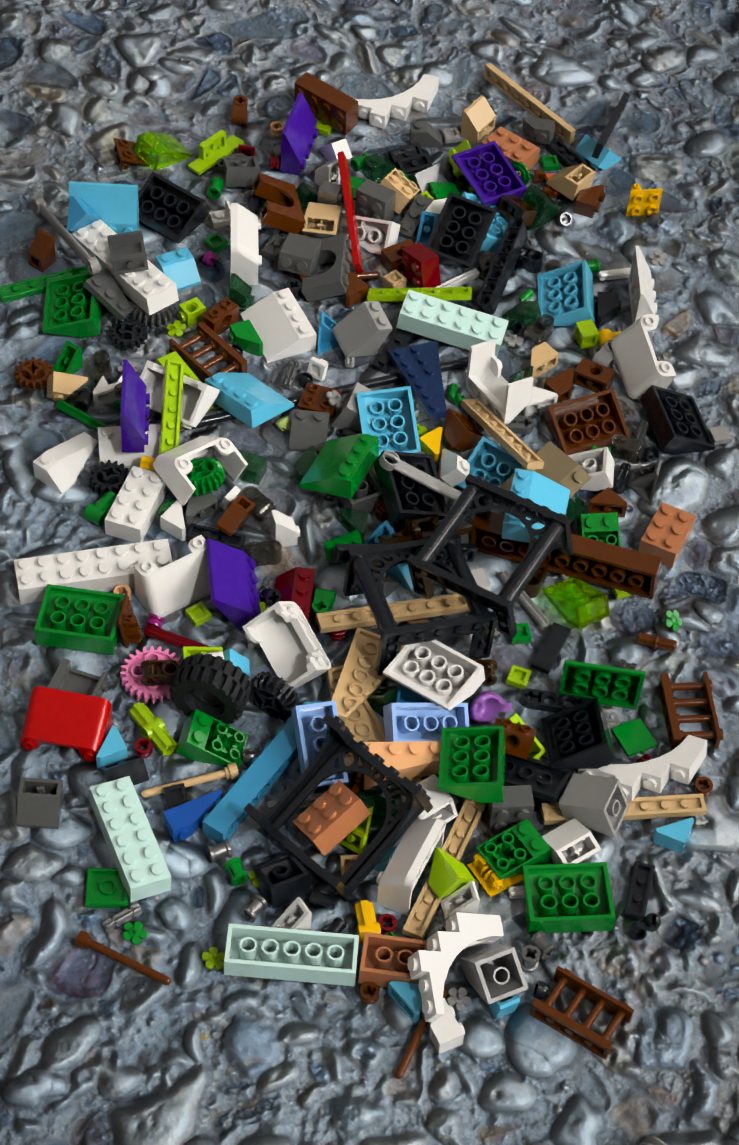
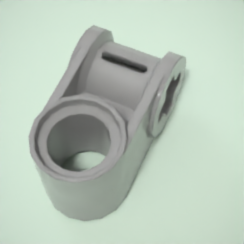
(605, 355)

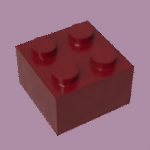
(421, 266)

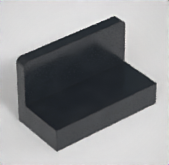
(131, 766)

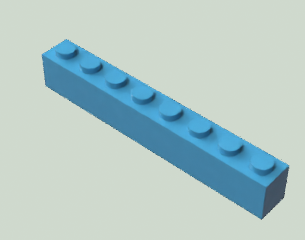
(252, 784)

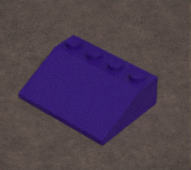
(298, 137)
(489, 173)
(134, 411)
(232, 582)

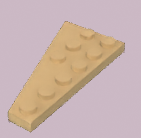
(358, 674)
(363, 721)

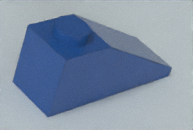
(187, 818)

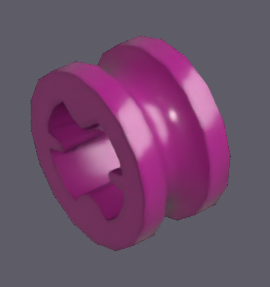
(155, 620)

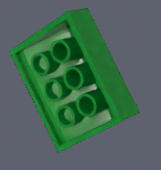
(71, 308)
(342, 465)
(78, 619)
(609, 684)
(473, 763)
(568, 898)

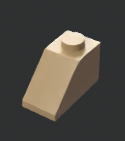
(543, 359)
(63, 385)

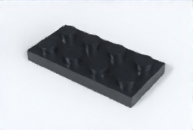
(544, 780)

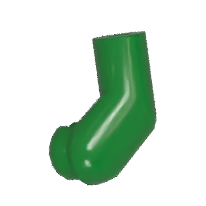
(526, 295)
(453, 396)

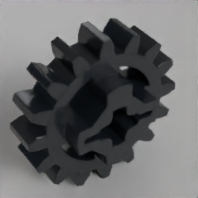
(128, 333)
(108, 477)

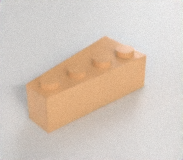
(409, 758)

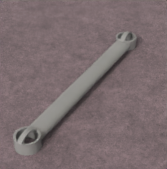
(92, 263)
(419, 476)

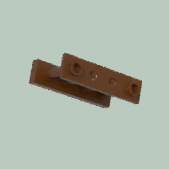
(213, 343)
(673, 720)
(577, 1031)

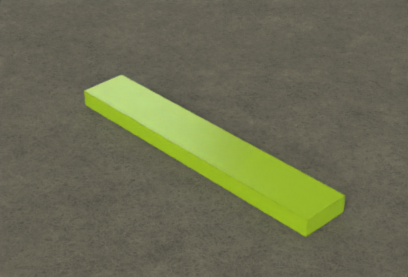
(399, 294)
(171, 405)

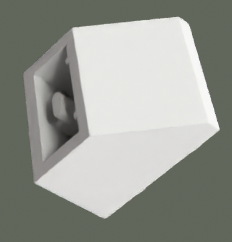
(441, 801)
(571, 843)

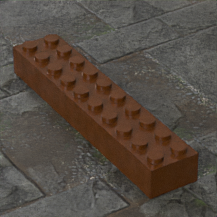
(589, 561)

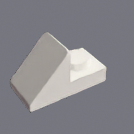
(221, 217)
(104, 393)

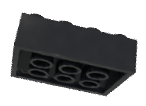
(170, 208)
(460, 231)
(676, 421)
(406, 497)
(578, 737)

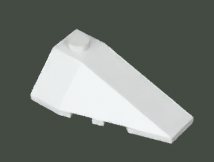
(373, 233)
(63, 463)

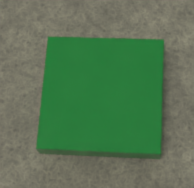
(105, 889)

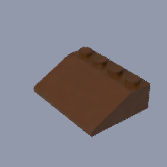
(585, 422)

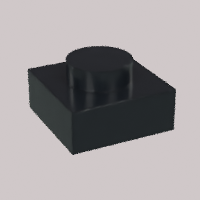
(175, 795)

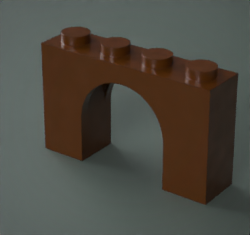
(286, 210)

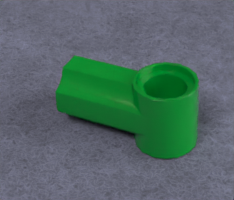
(97, 512)

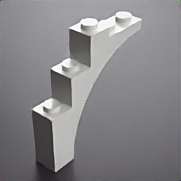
(399, 106)
(654, 774)
(433, 965)

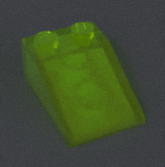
(160, 150)
(578, 602)

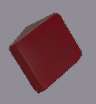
(247, 150)

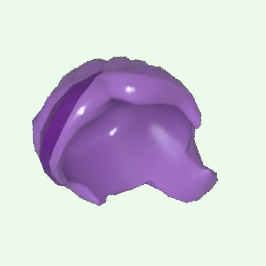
(487, 706)

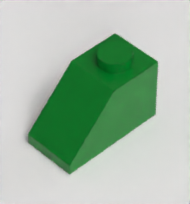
(247, 337)

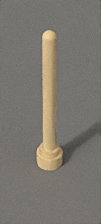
(229, 772)

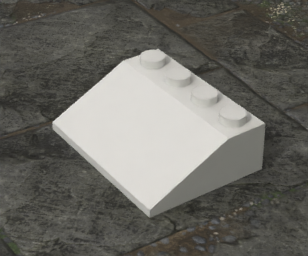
(641, 288)
(281, 325)
(436, 673)

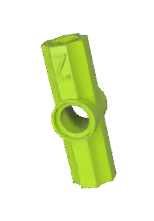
(153, 728)

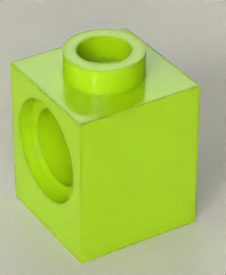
(191, 312)
(586, 334)

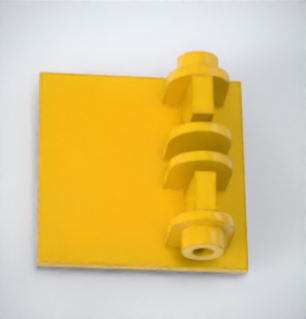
(643, 201)
(488, 878)

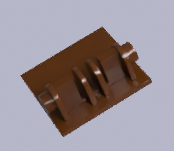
(125, 153)
(315, 399)
(128, 623)

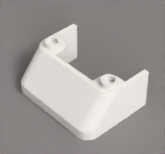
(244, 243)
(490, 387)
(176, 463)
(408, 863)

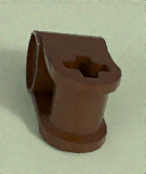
(239, 111)

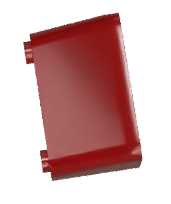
(66, 721)

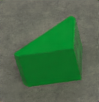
(69, 360)

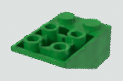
(599, 527)
(211, 740)
(513, 849)

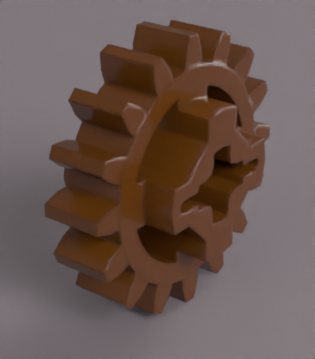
(32, 373)

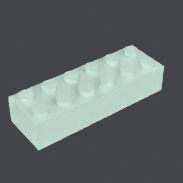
(449, 322)
(130, 839)
(291, 954)

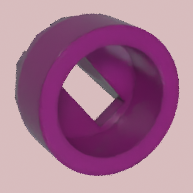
(208, 258)

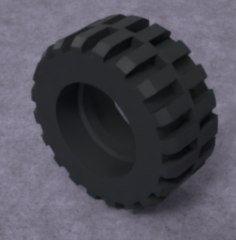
(210, 687)

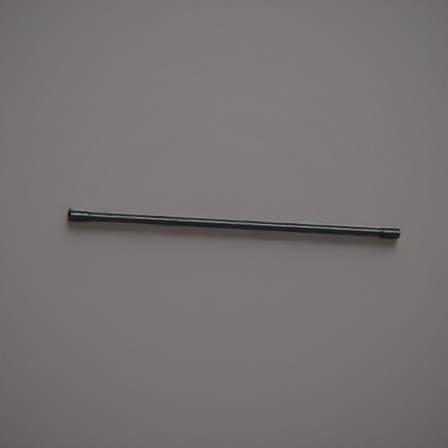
(371, 383)

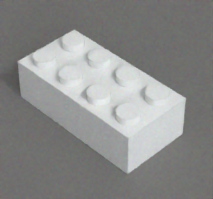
(136, 505)

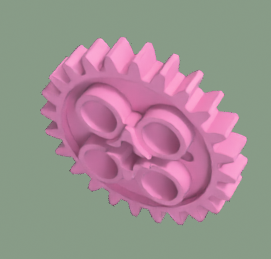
(132, 674)

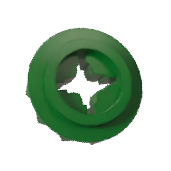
(524, 176)

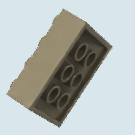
(558, 468)

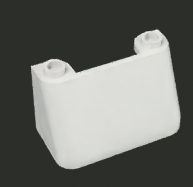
(638, 360)
(196, 396)
(175, 584)
(288, 643)

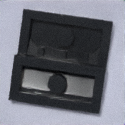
(409, 158)

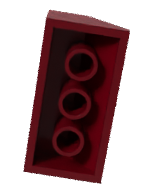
(298, 587)

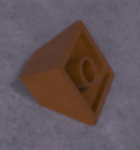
(461, 431)

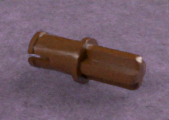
(657, 642)

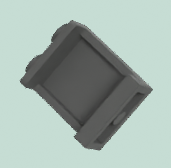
(127, 252)
(78, 681)

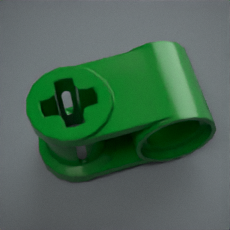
(323, 601)

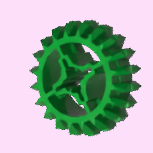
(206, 475)

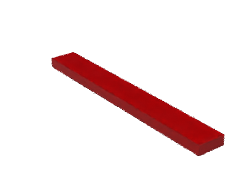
(350, 211)

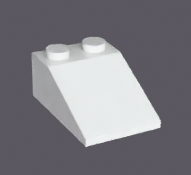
(598, 465)

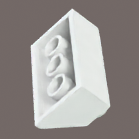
(111, 446)

